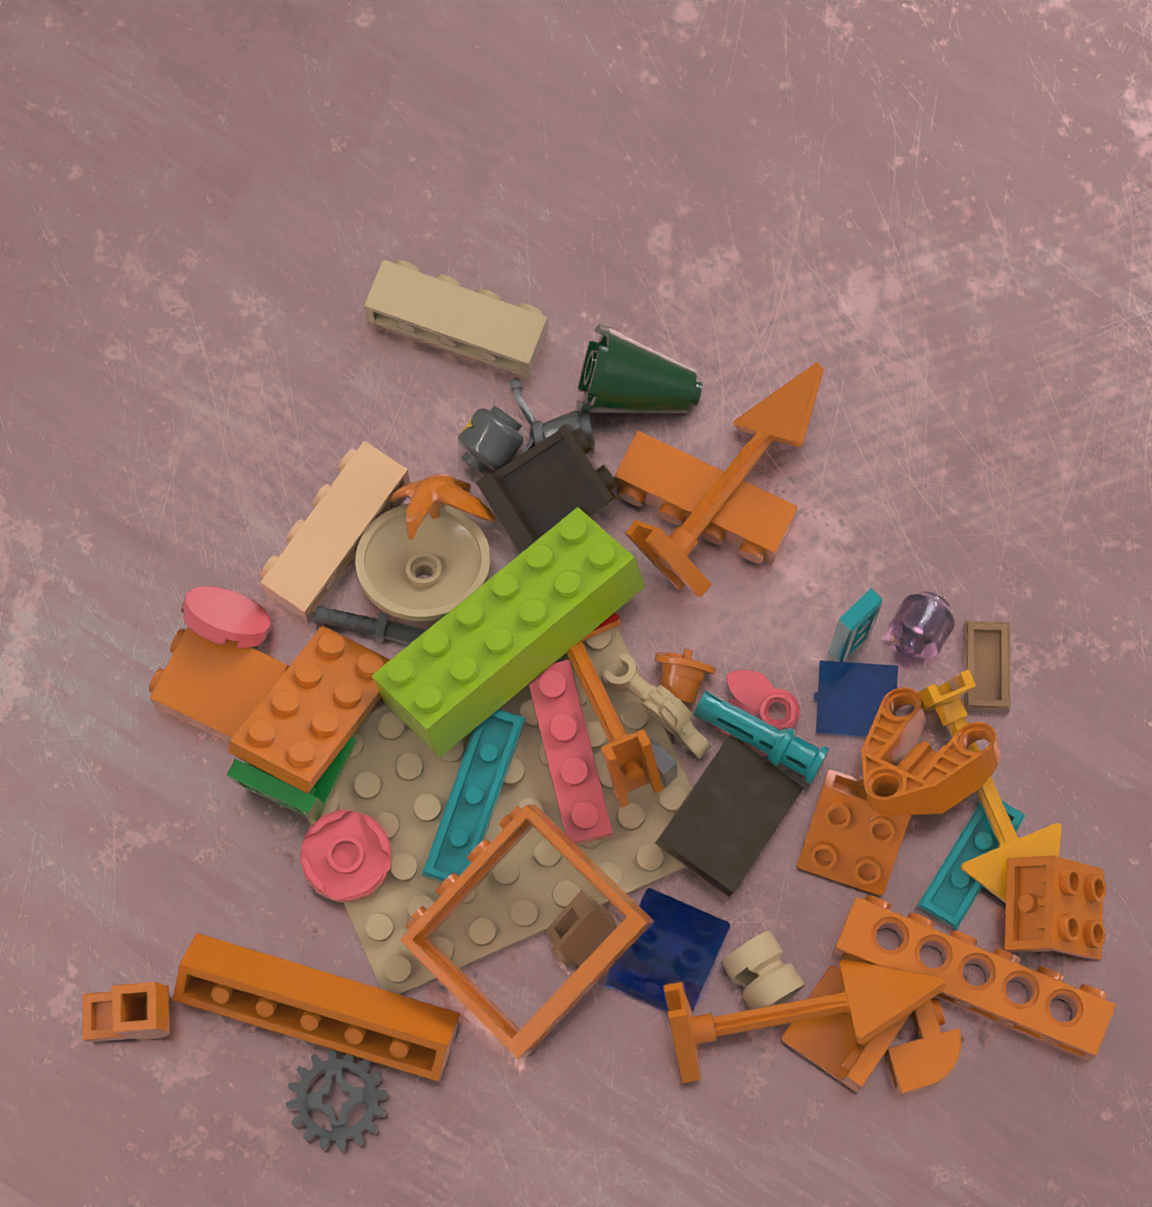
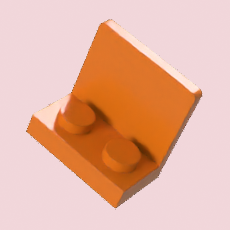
(850, 838)
(1054, 906)
(832, 1039)

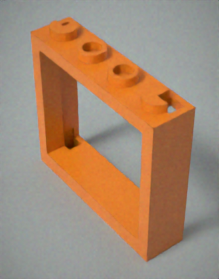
(458, 888)

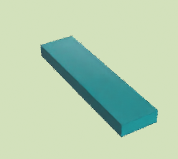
(474, 794)

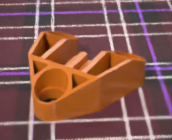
(913, 772)

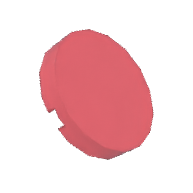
(225, 615)
(346, 856)

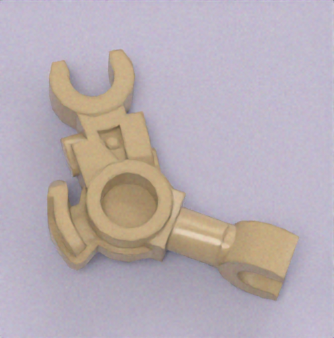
(661, 706)

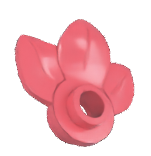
(755, 695)

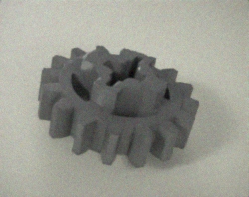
(315, 1101)

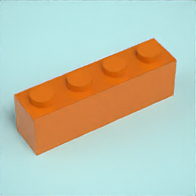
(678, 483)

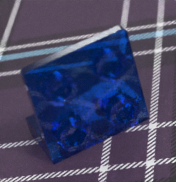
(672, 950)

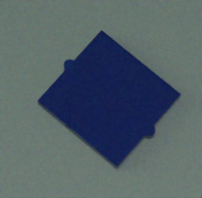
(851, 696)

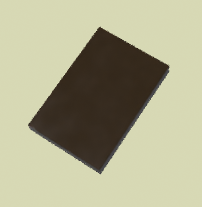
(729, 815)

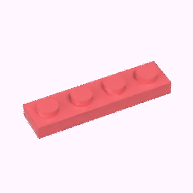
(569, 754)

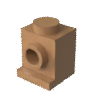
(580, 929)

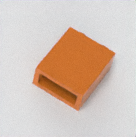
(213, 683)

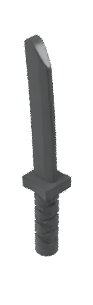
(380, 627)

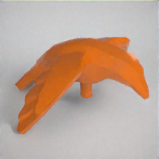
(431, 494)

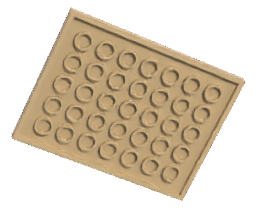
(407, 790)

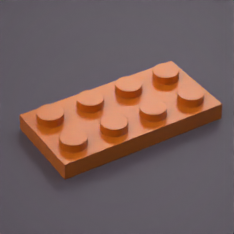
(311, 710)

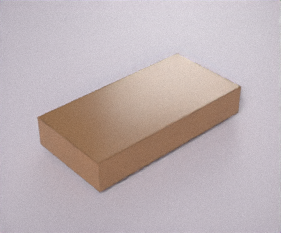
(988, 660)

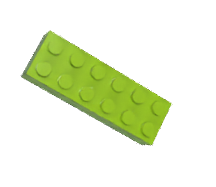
(508, 631)

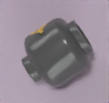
(490, 439)

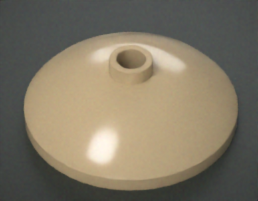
(445, 548)

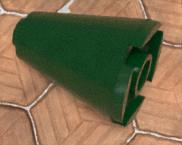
(634, 378)

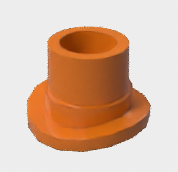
(682, 674)

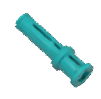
(779, 744)

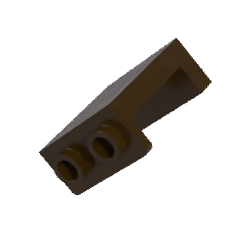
(547, 486)

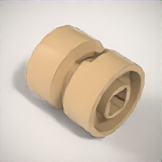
(762, 973)

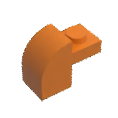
(126, 1012)
(928, 1059)

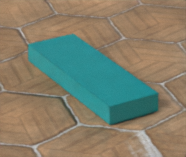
(855, 626)
(952, 889)

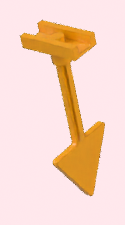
(991, 867)

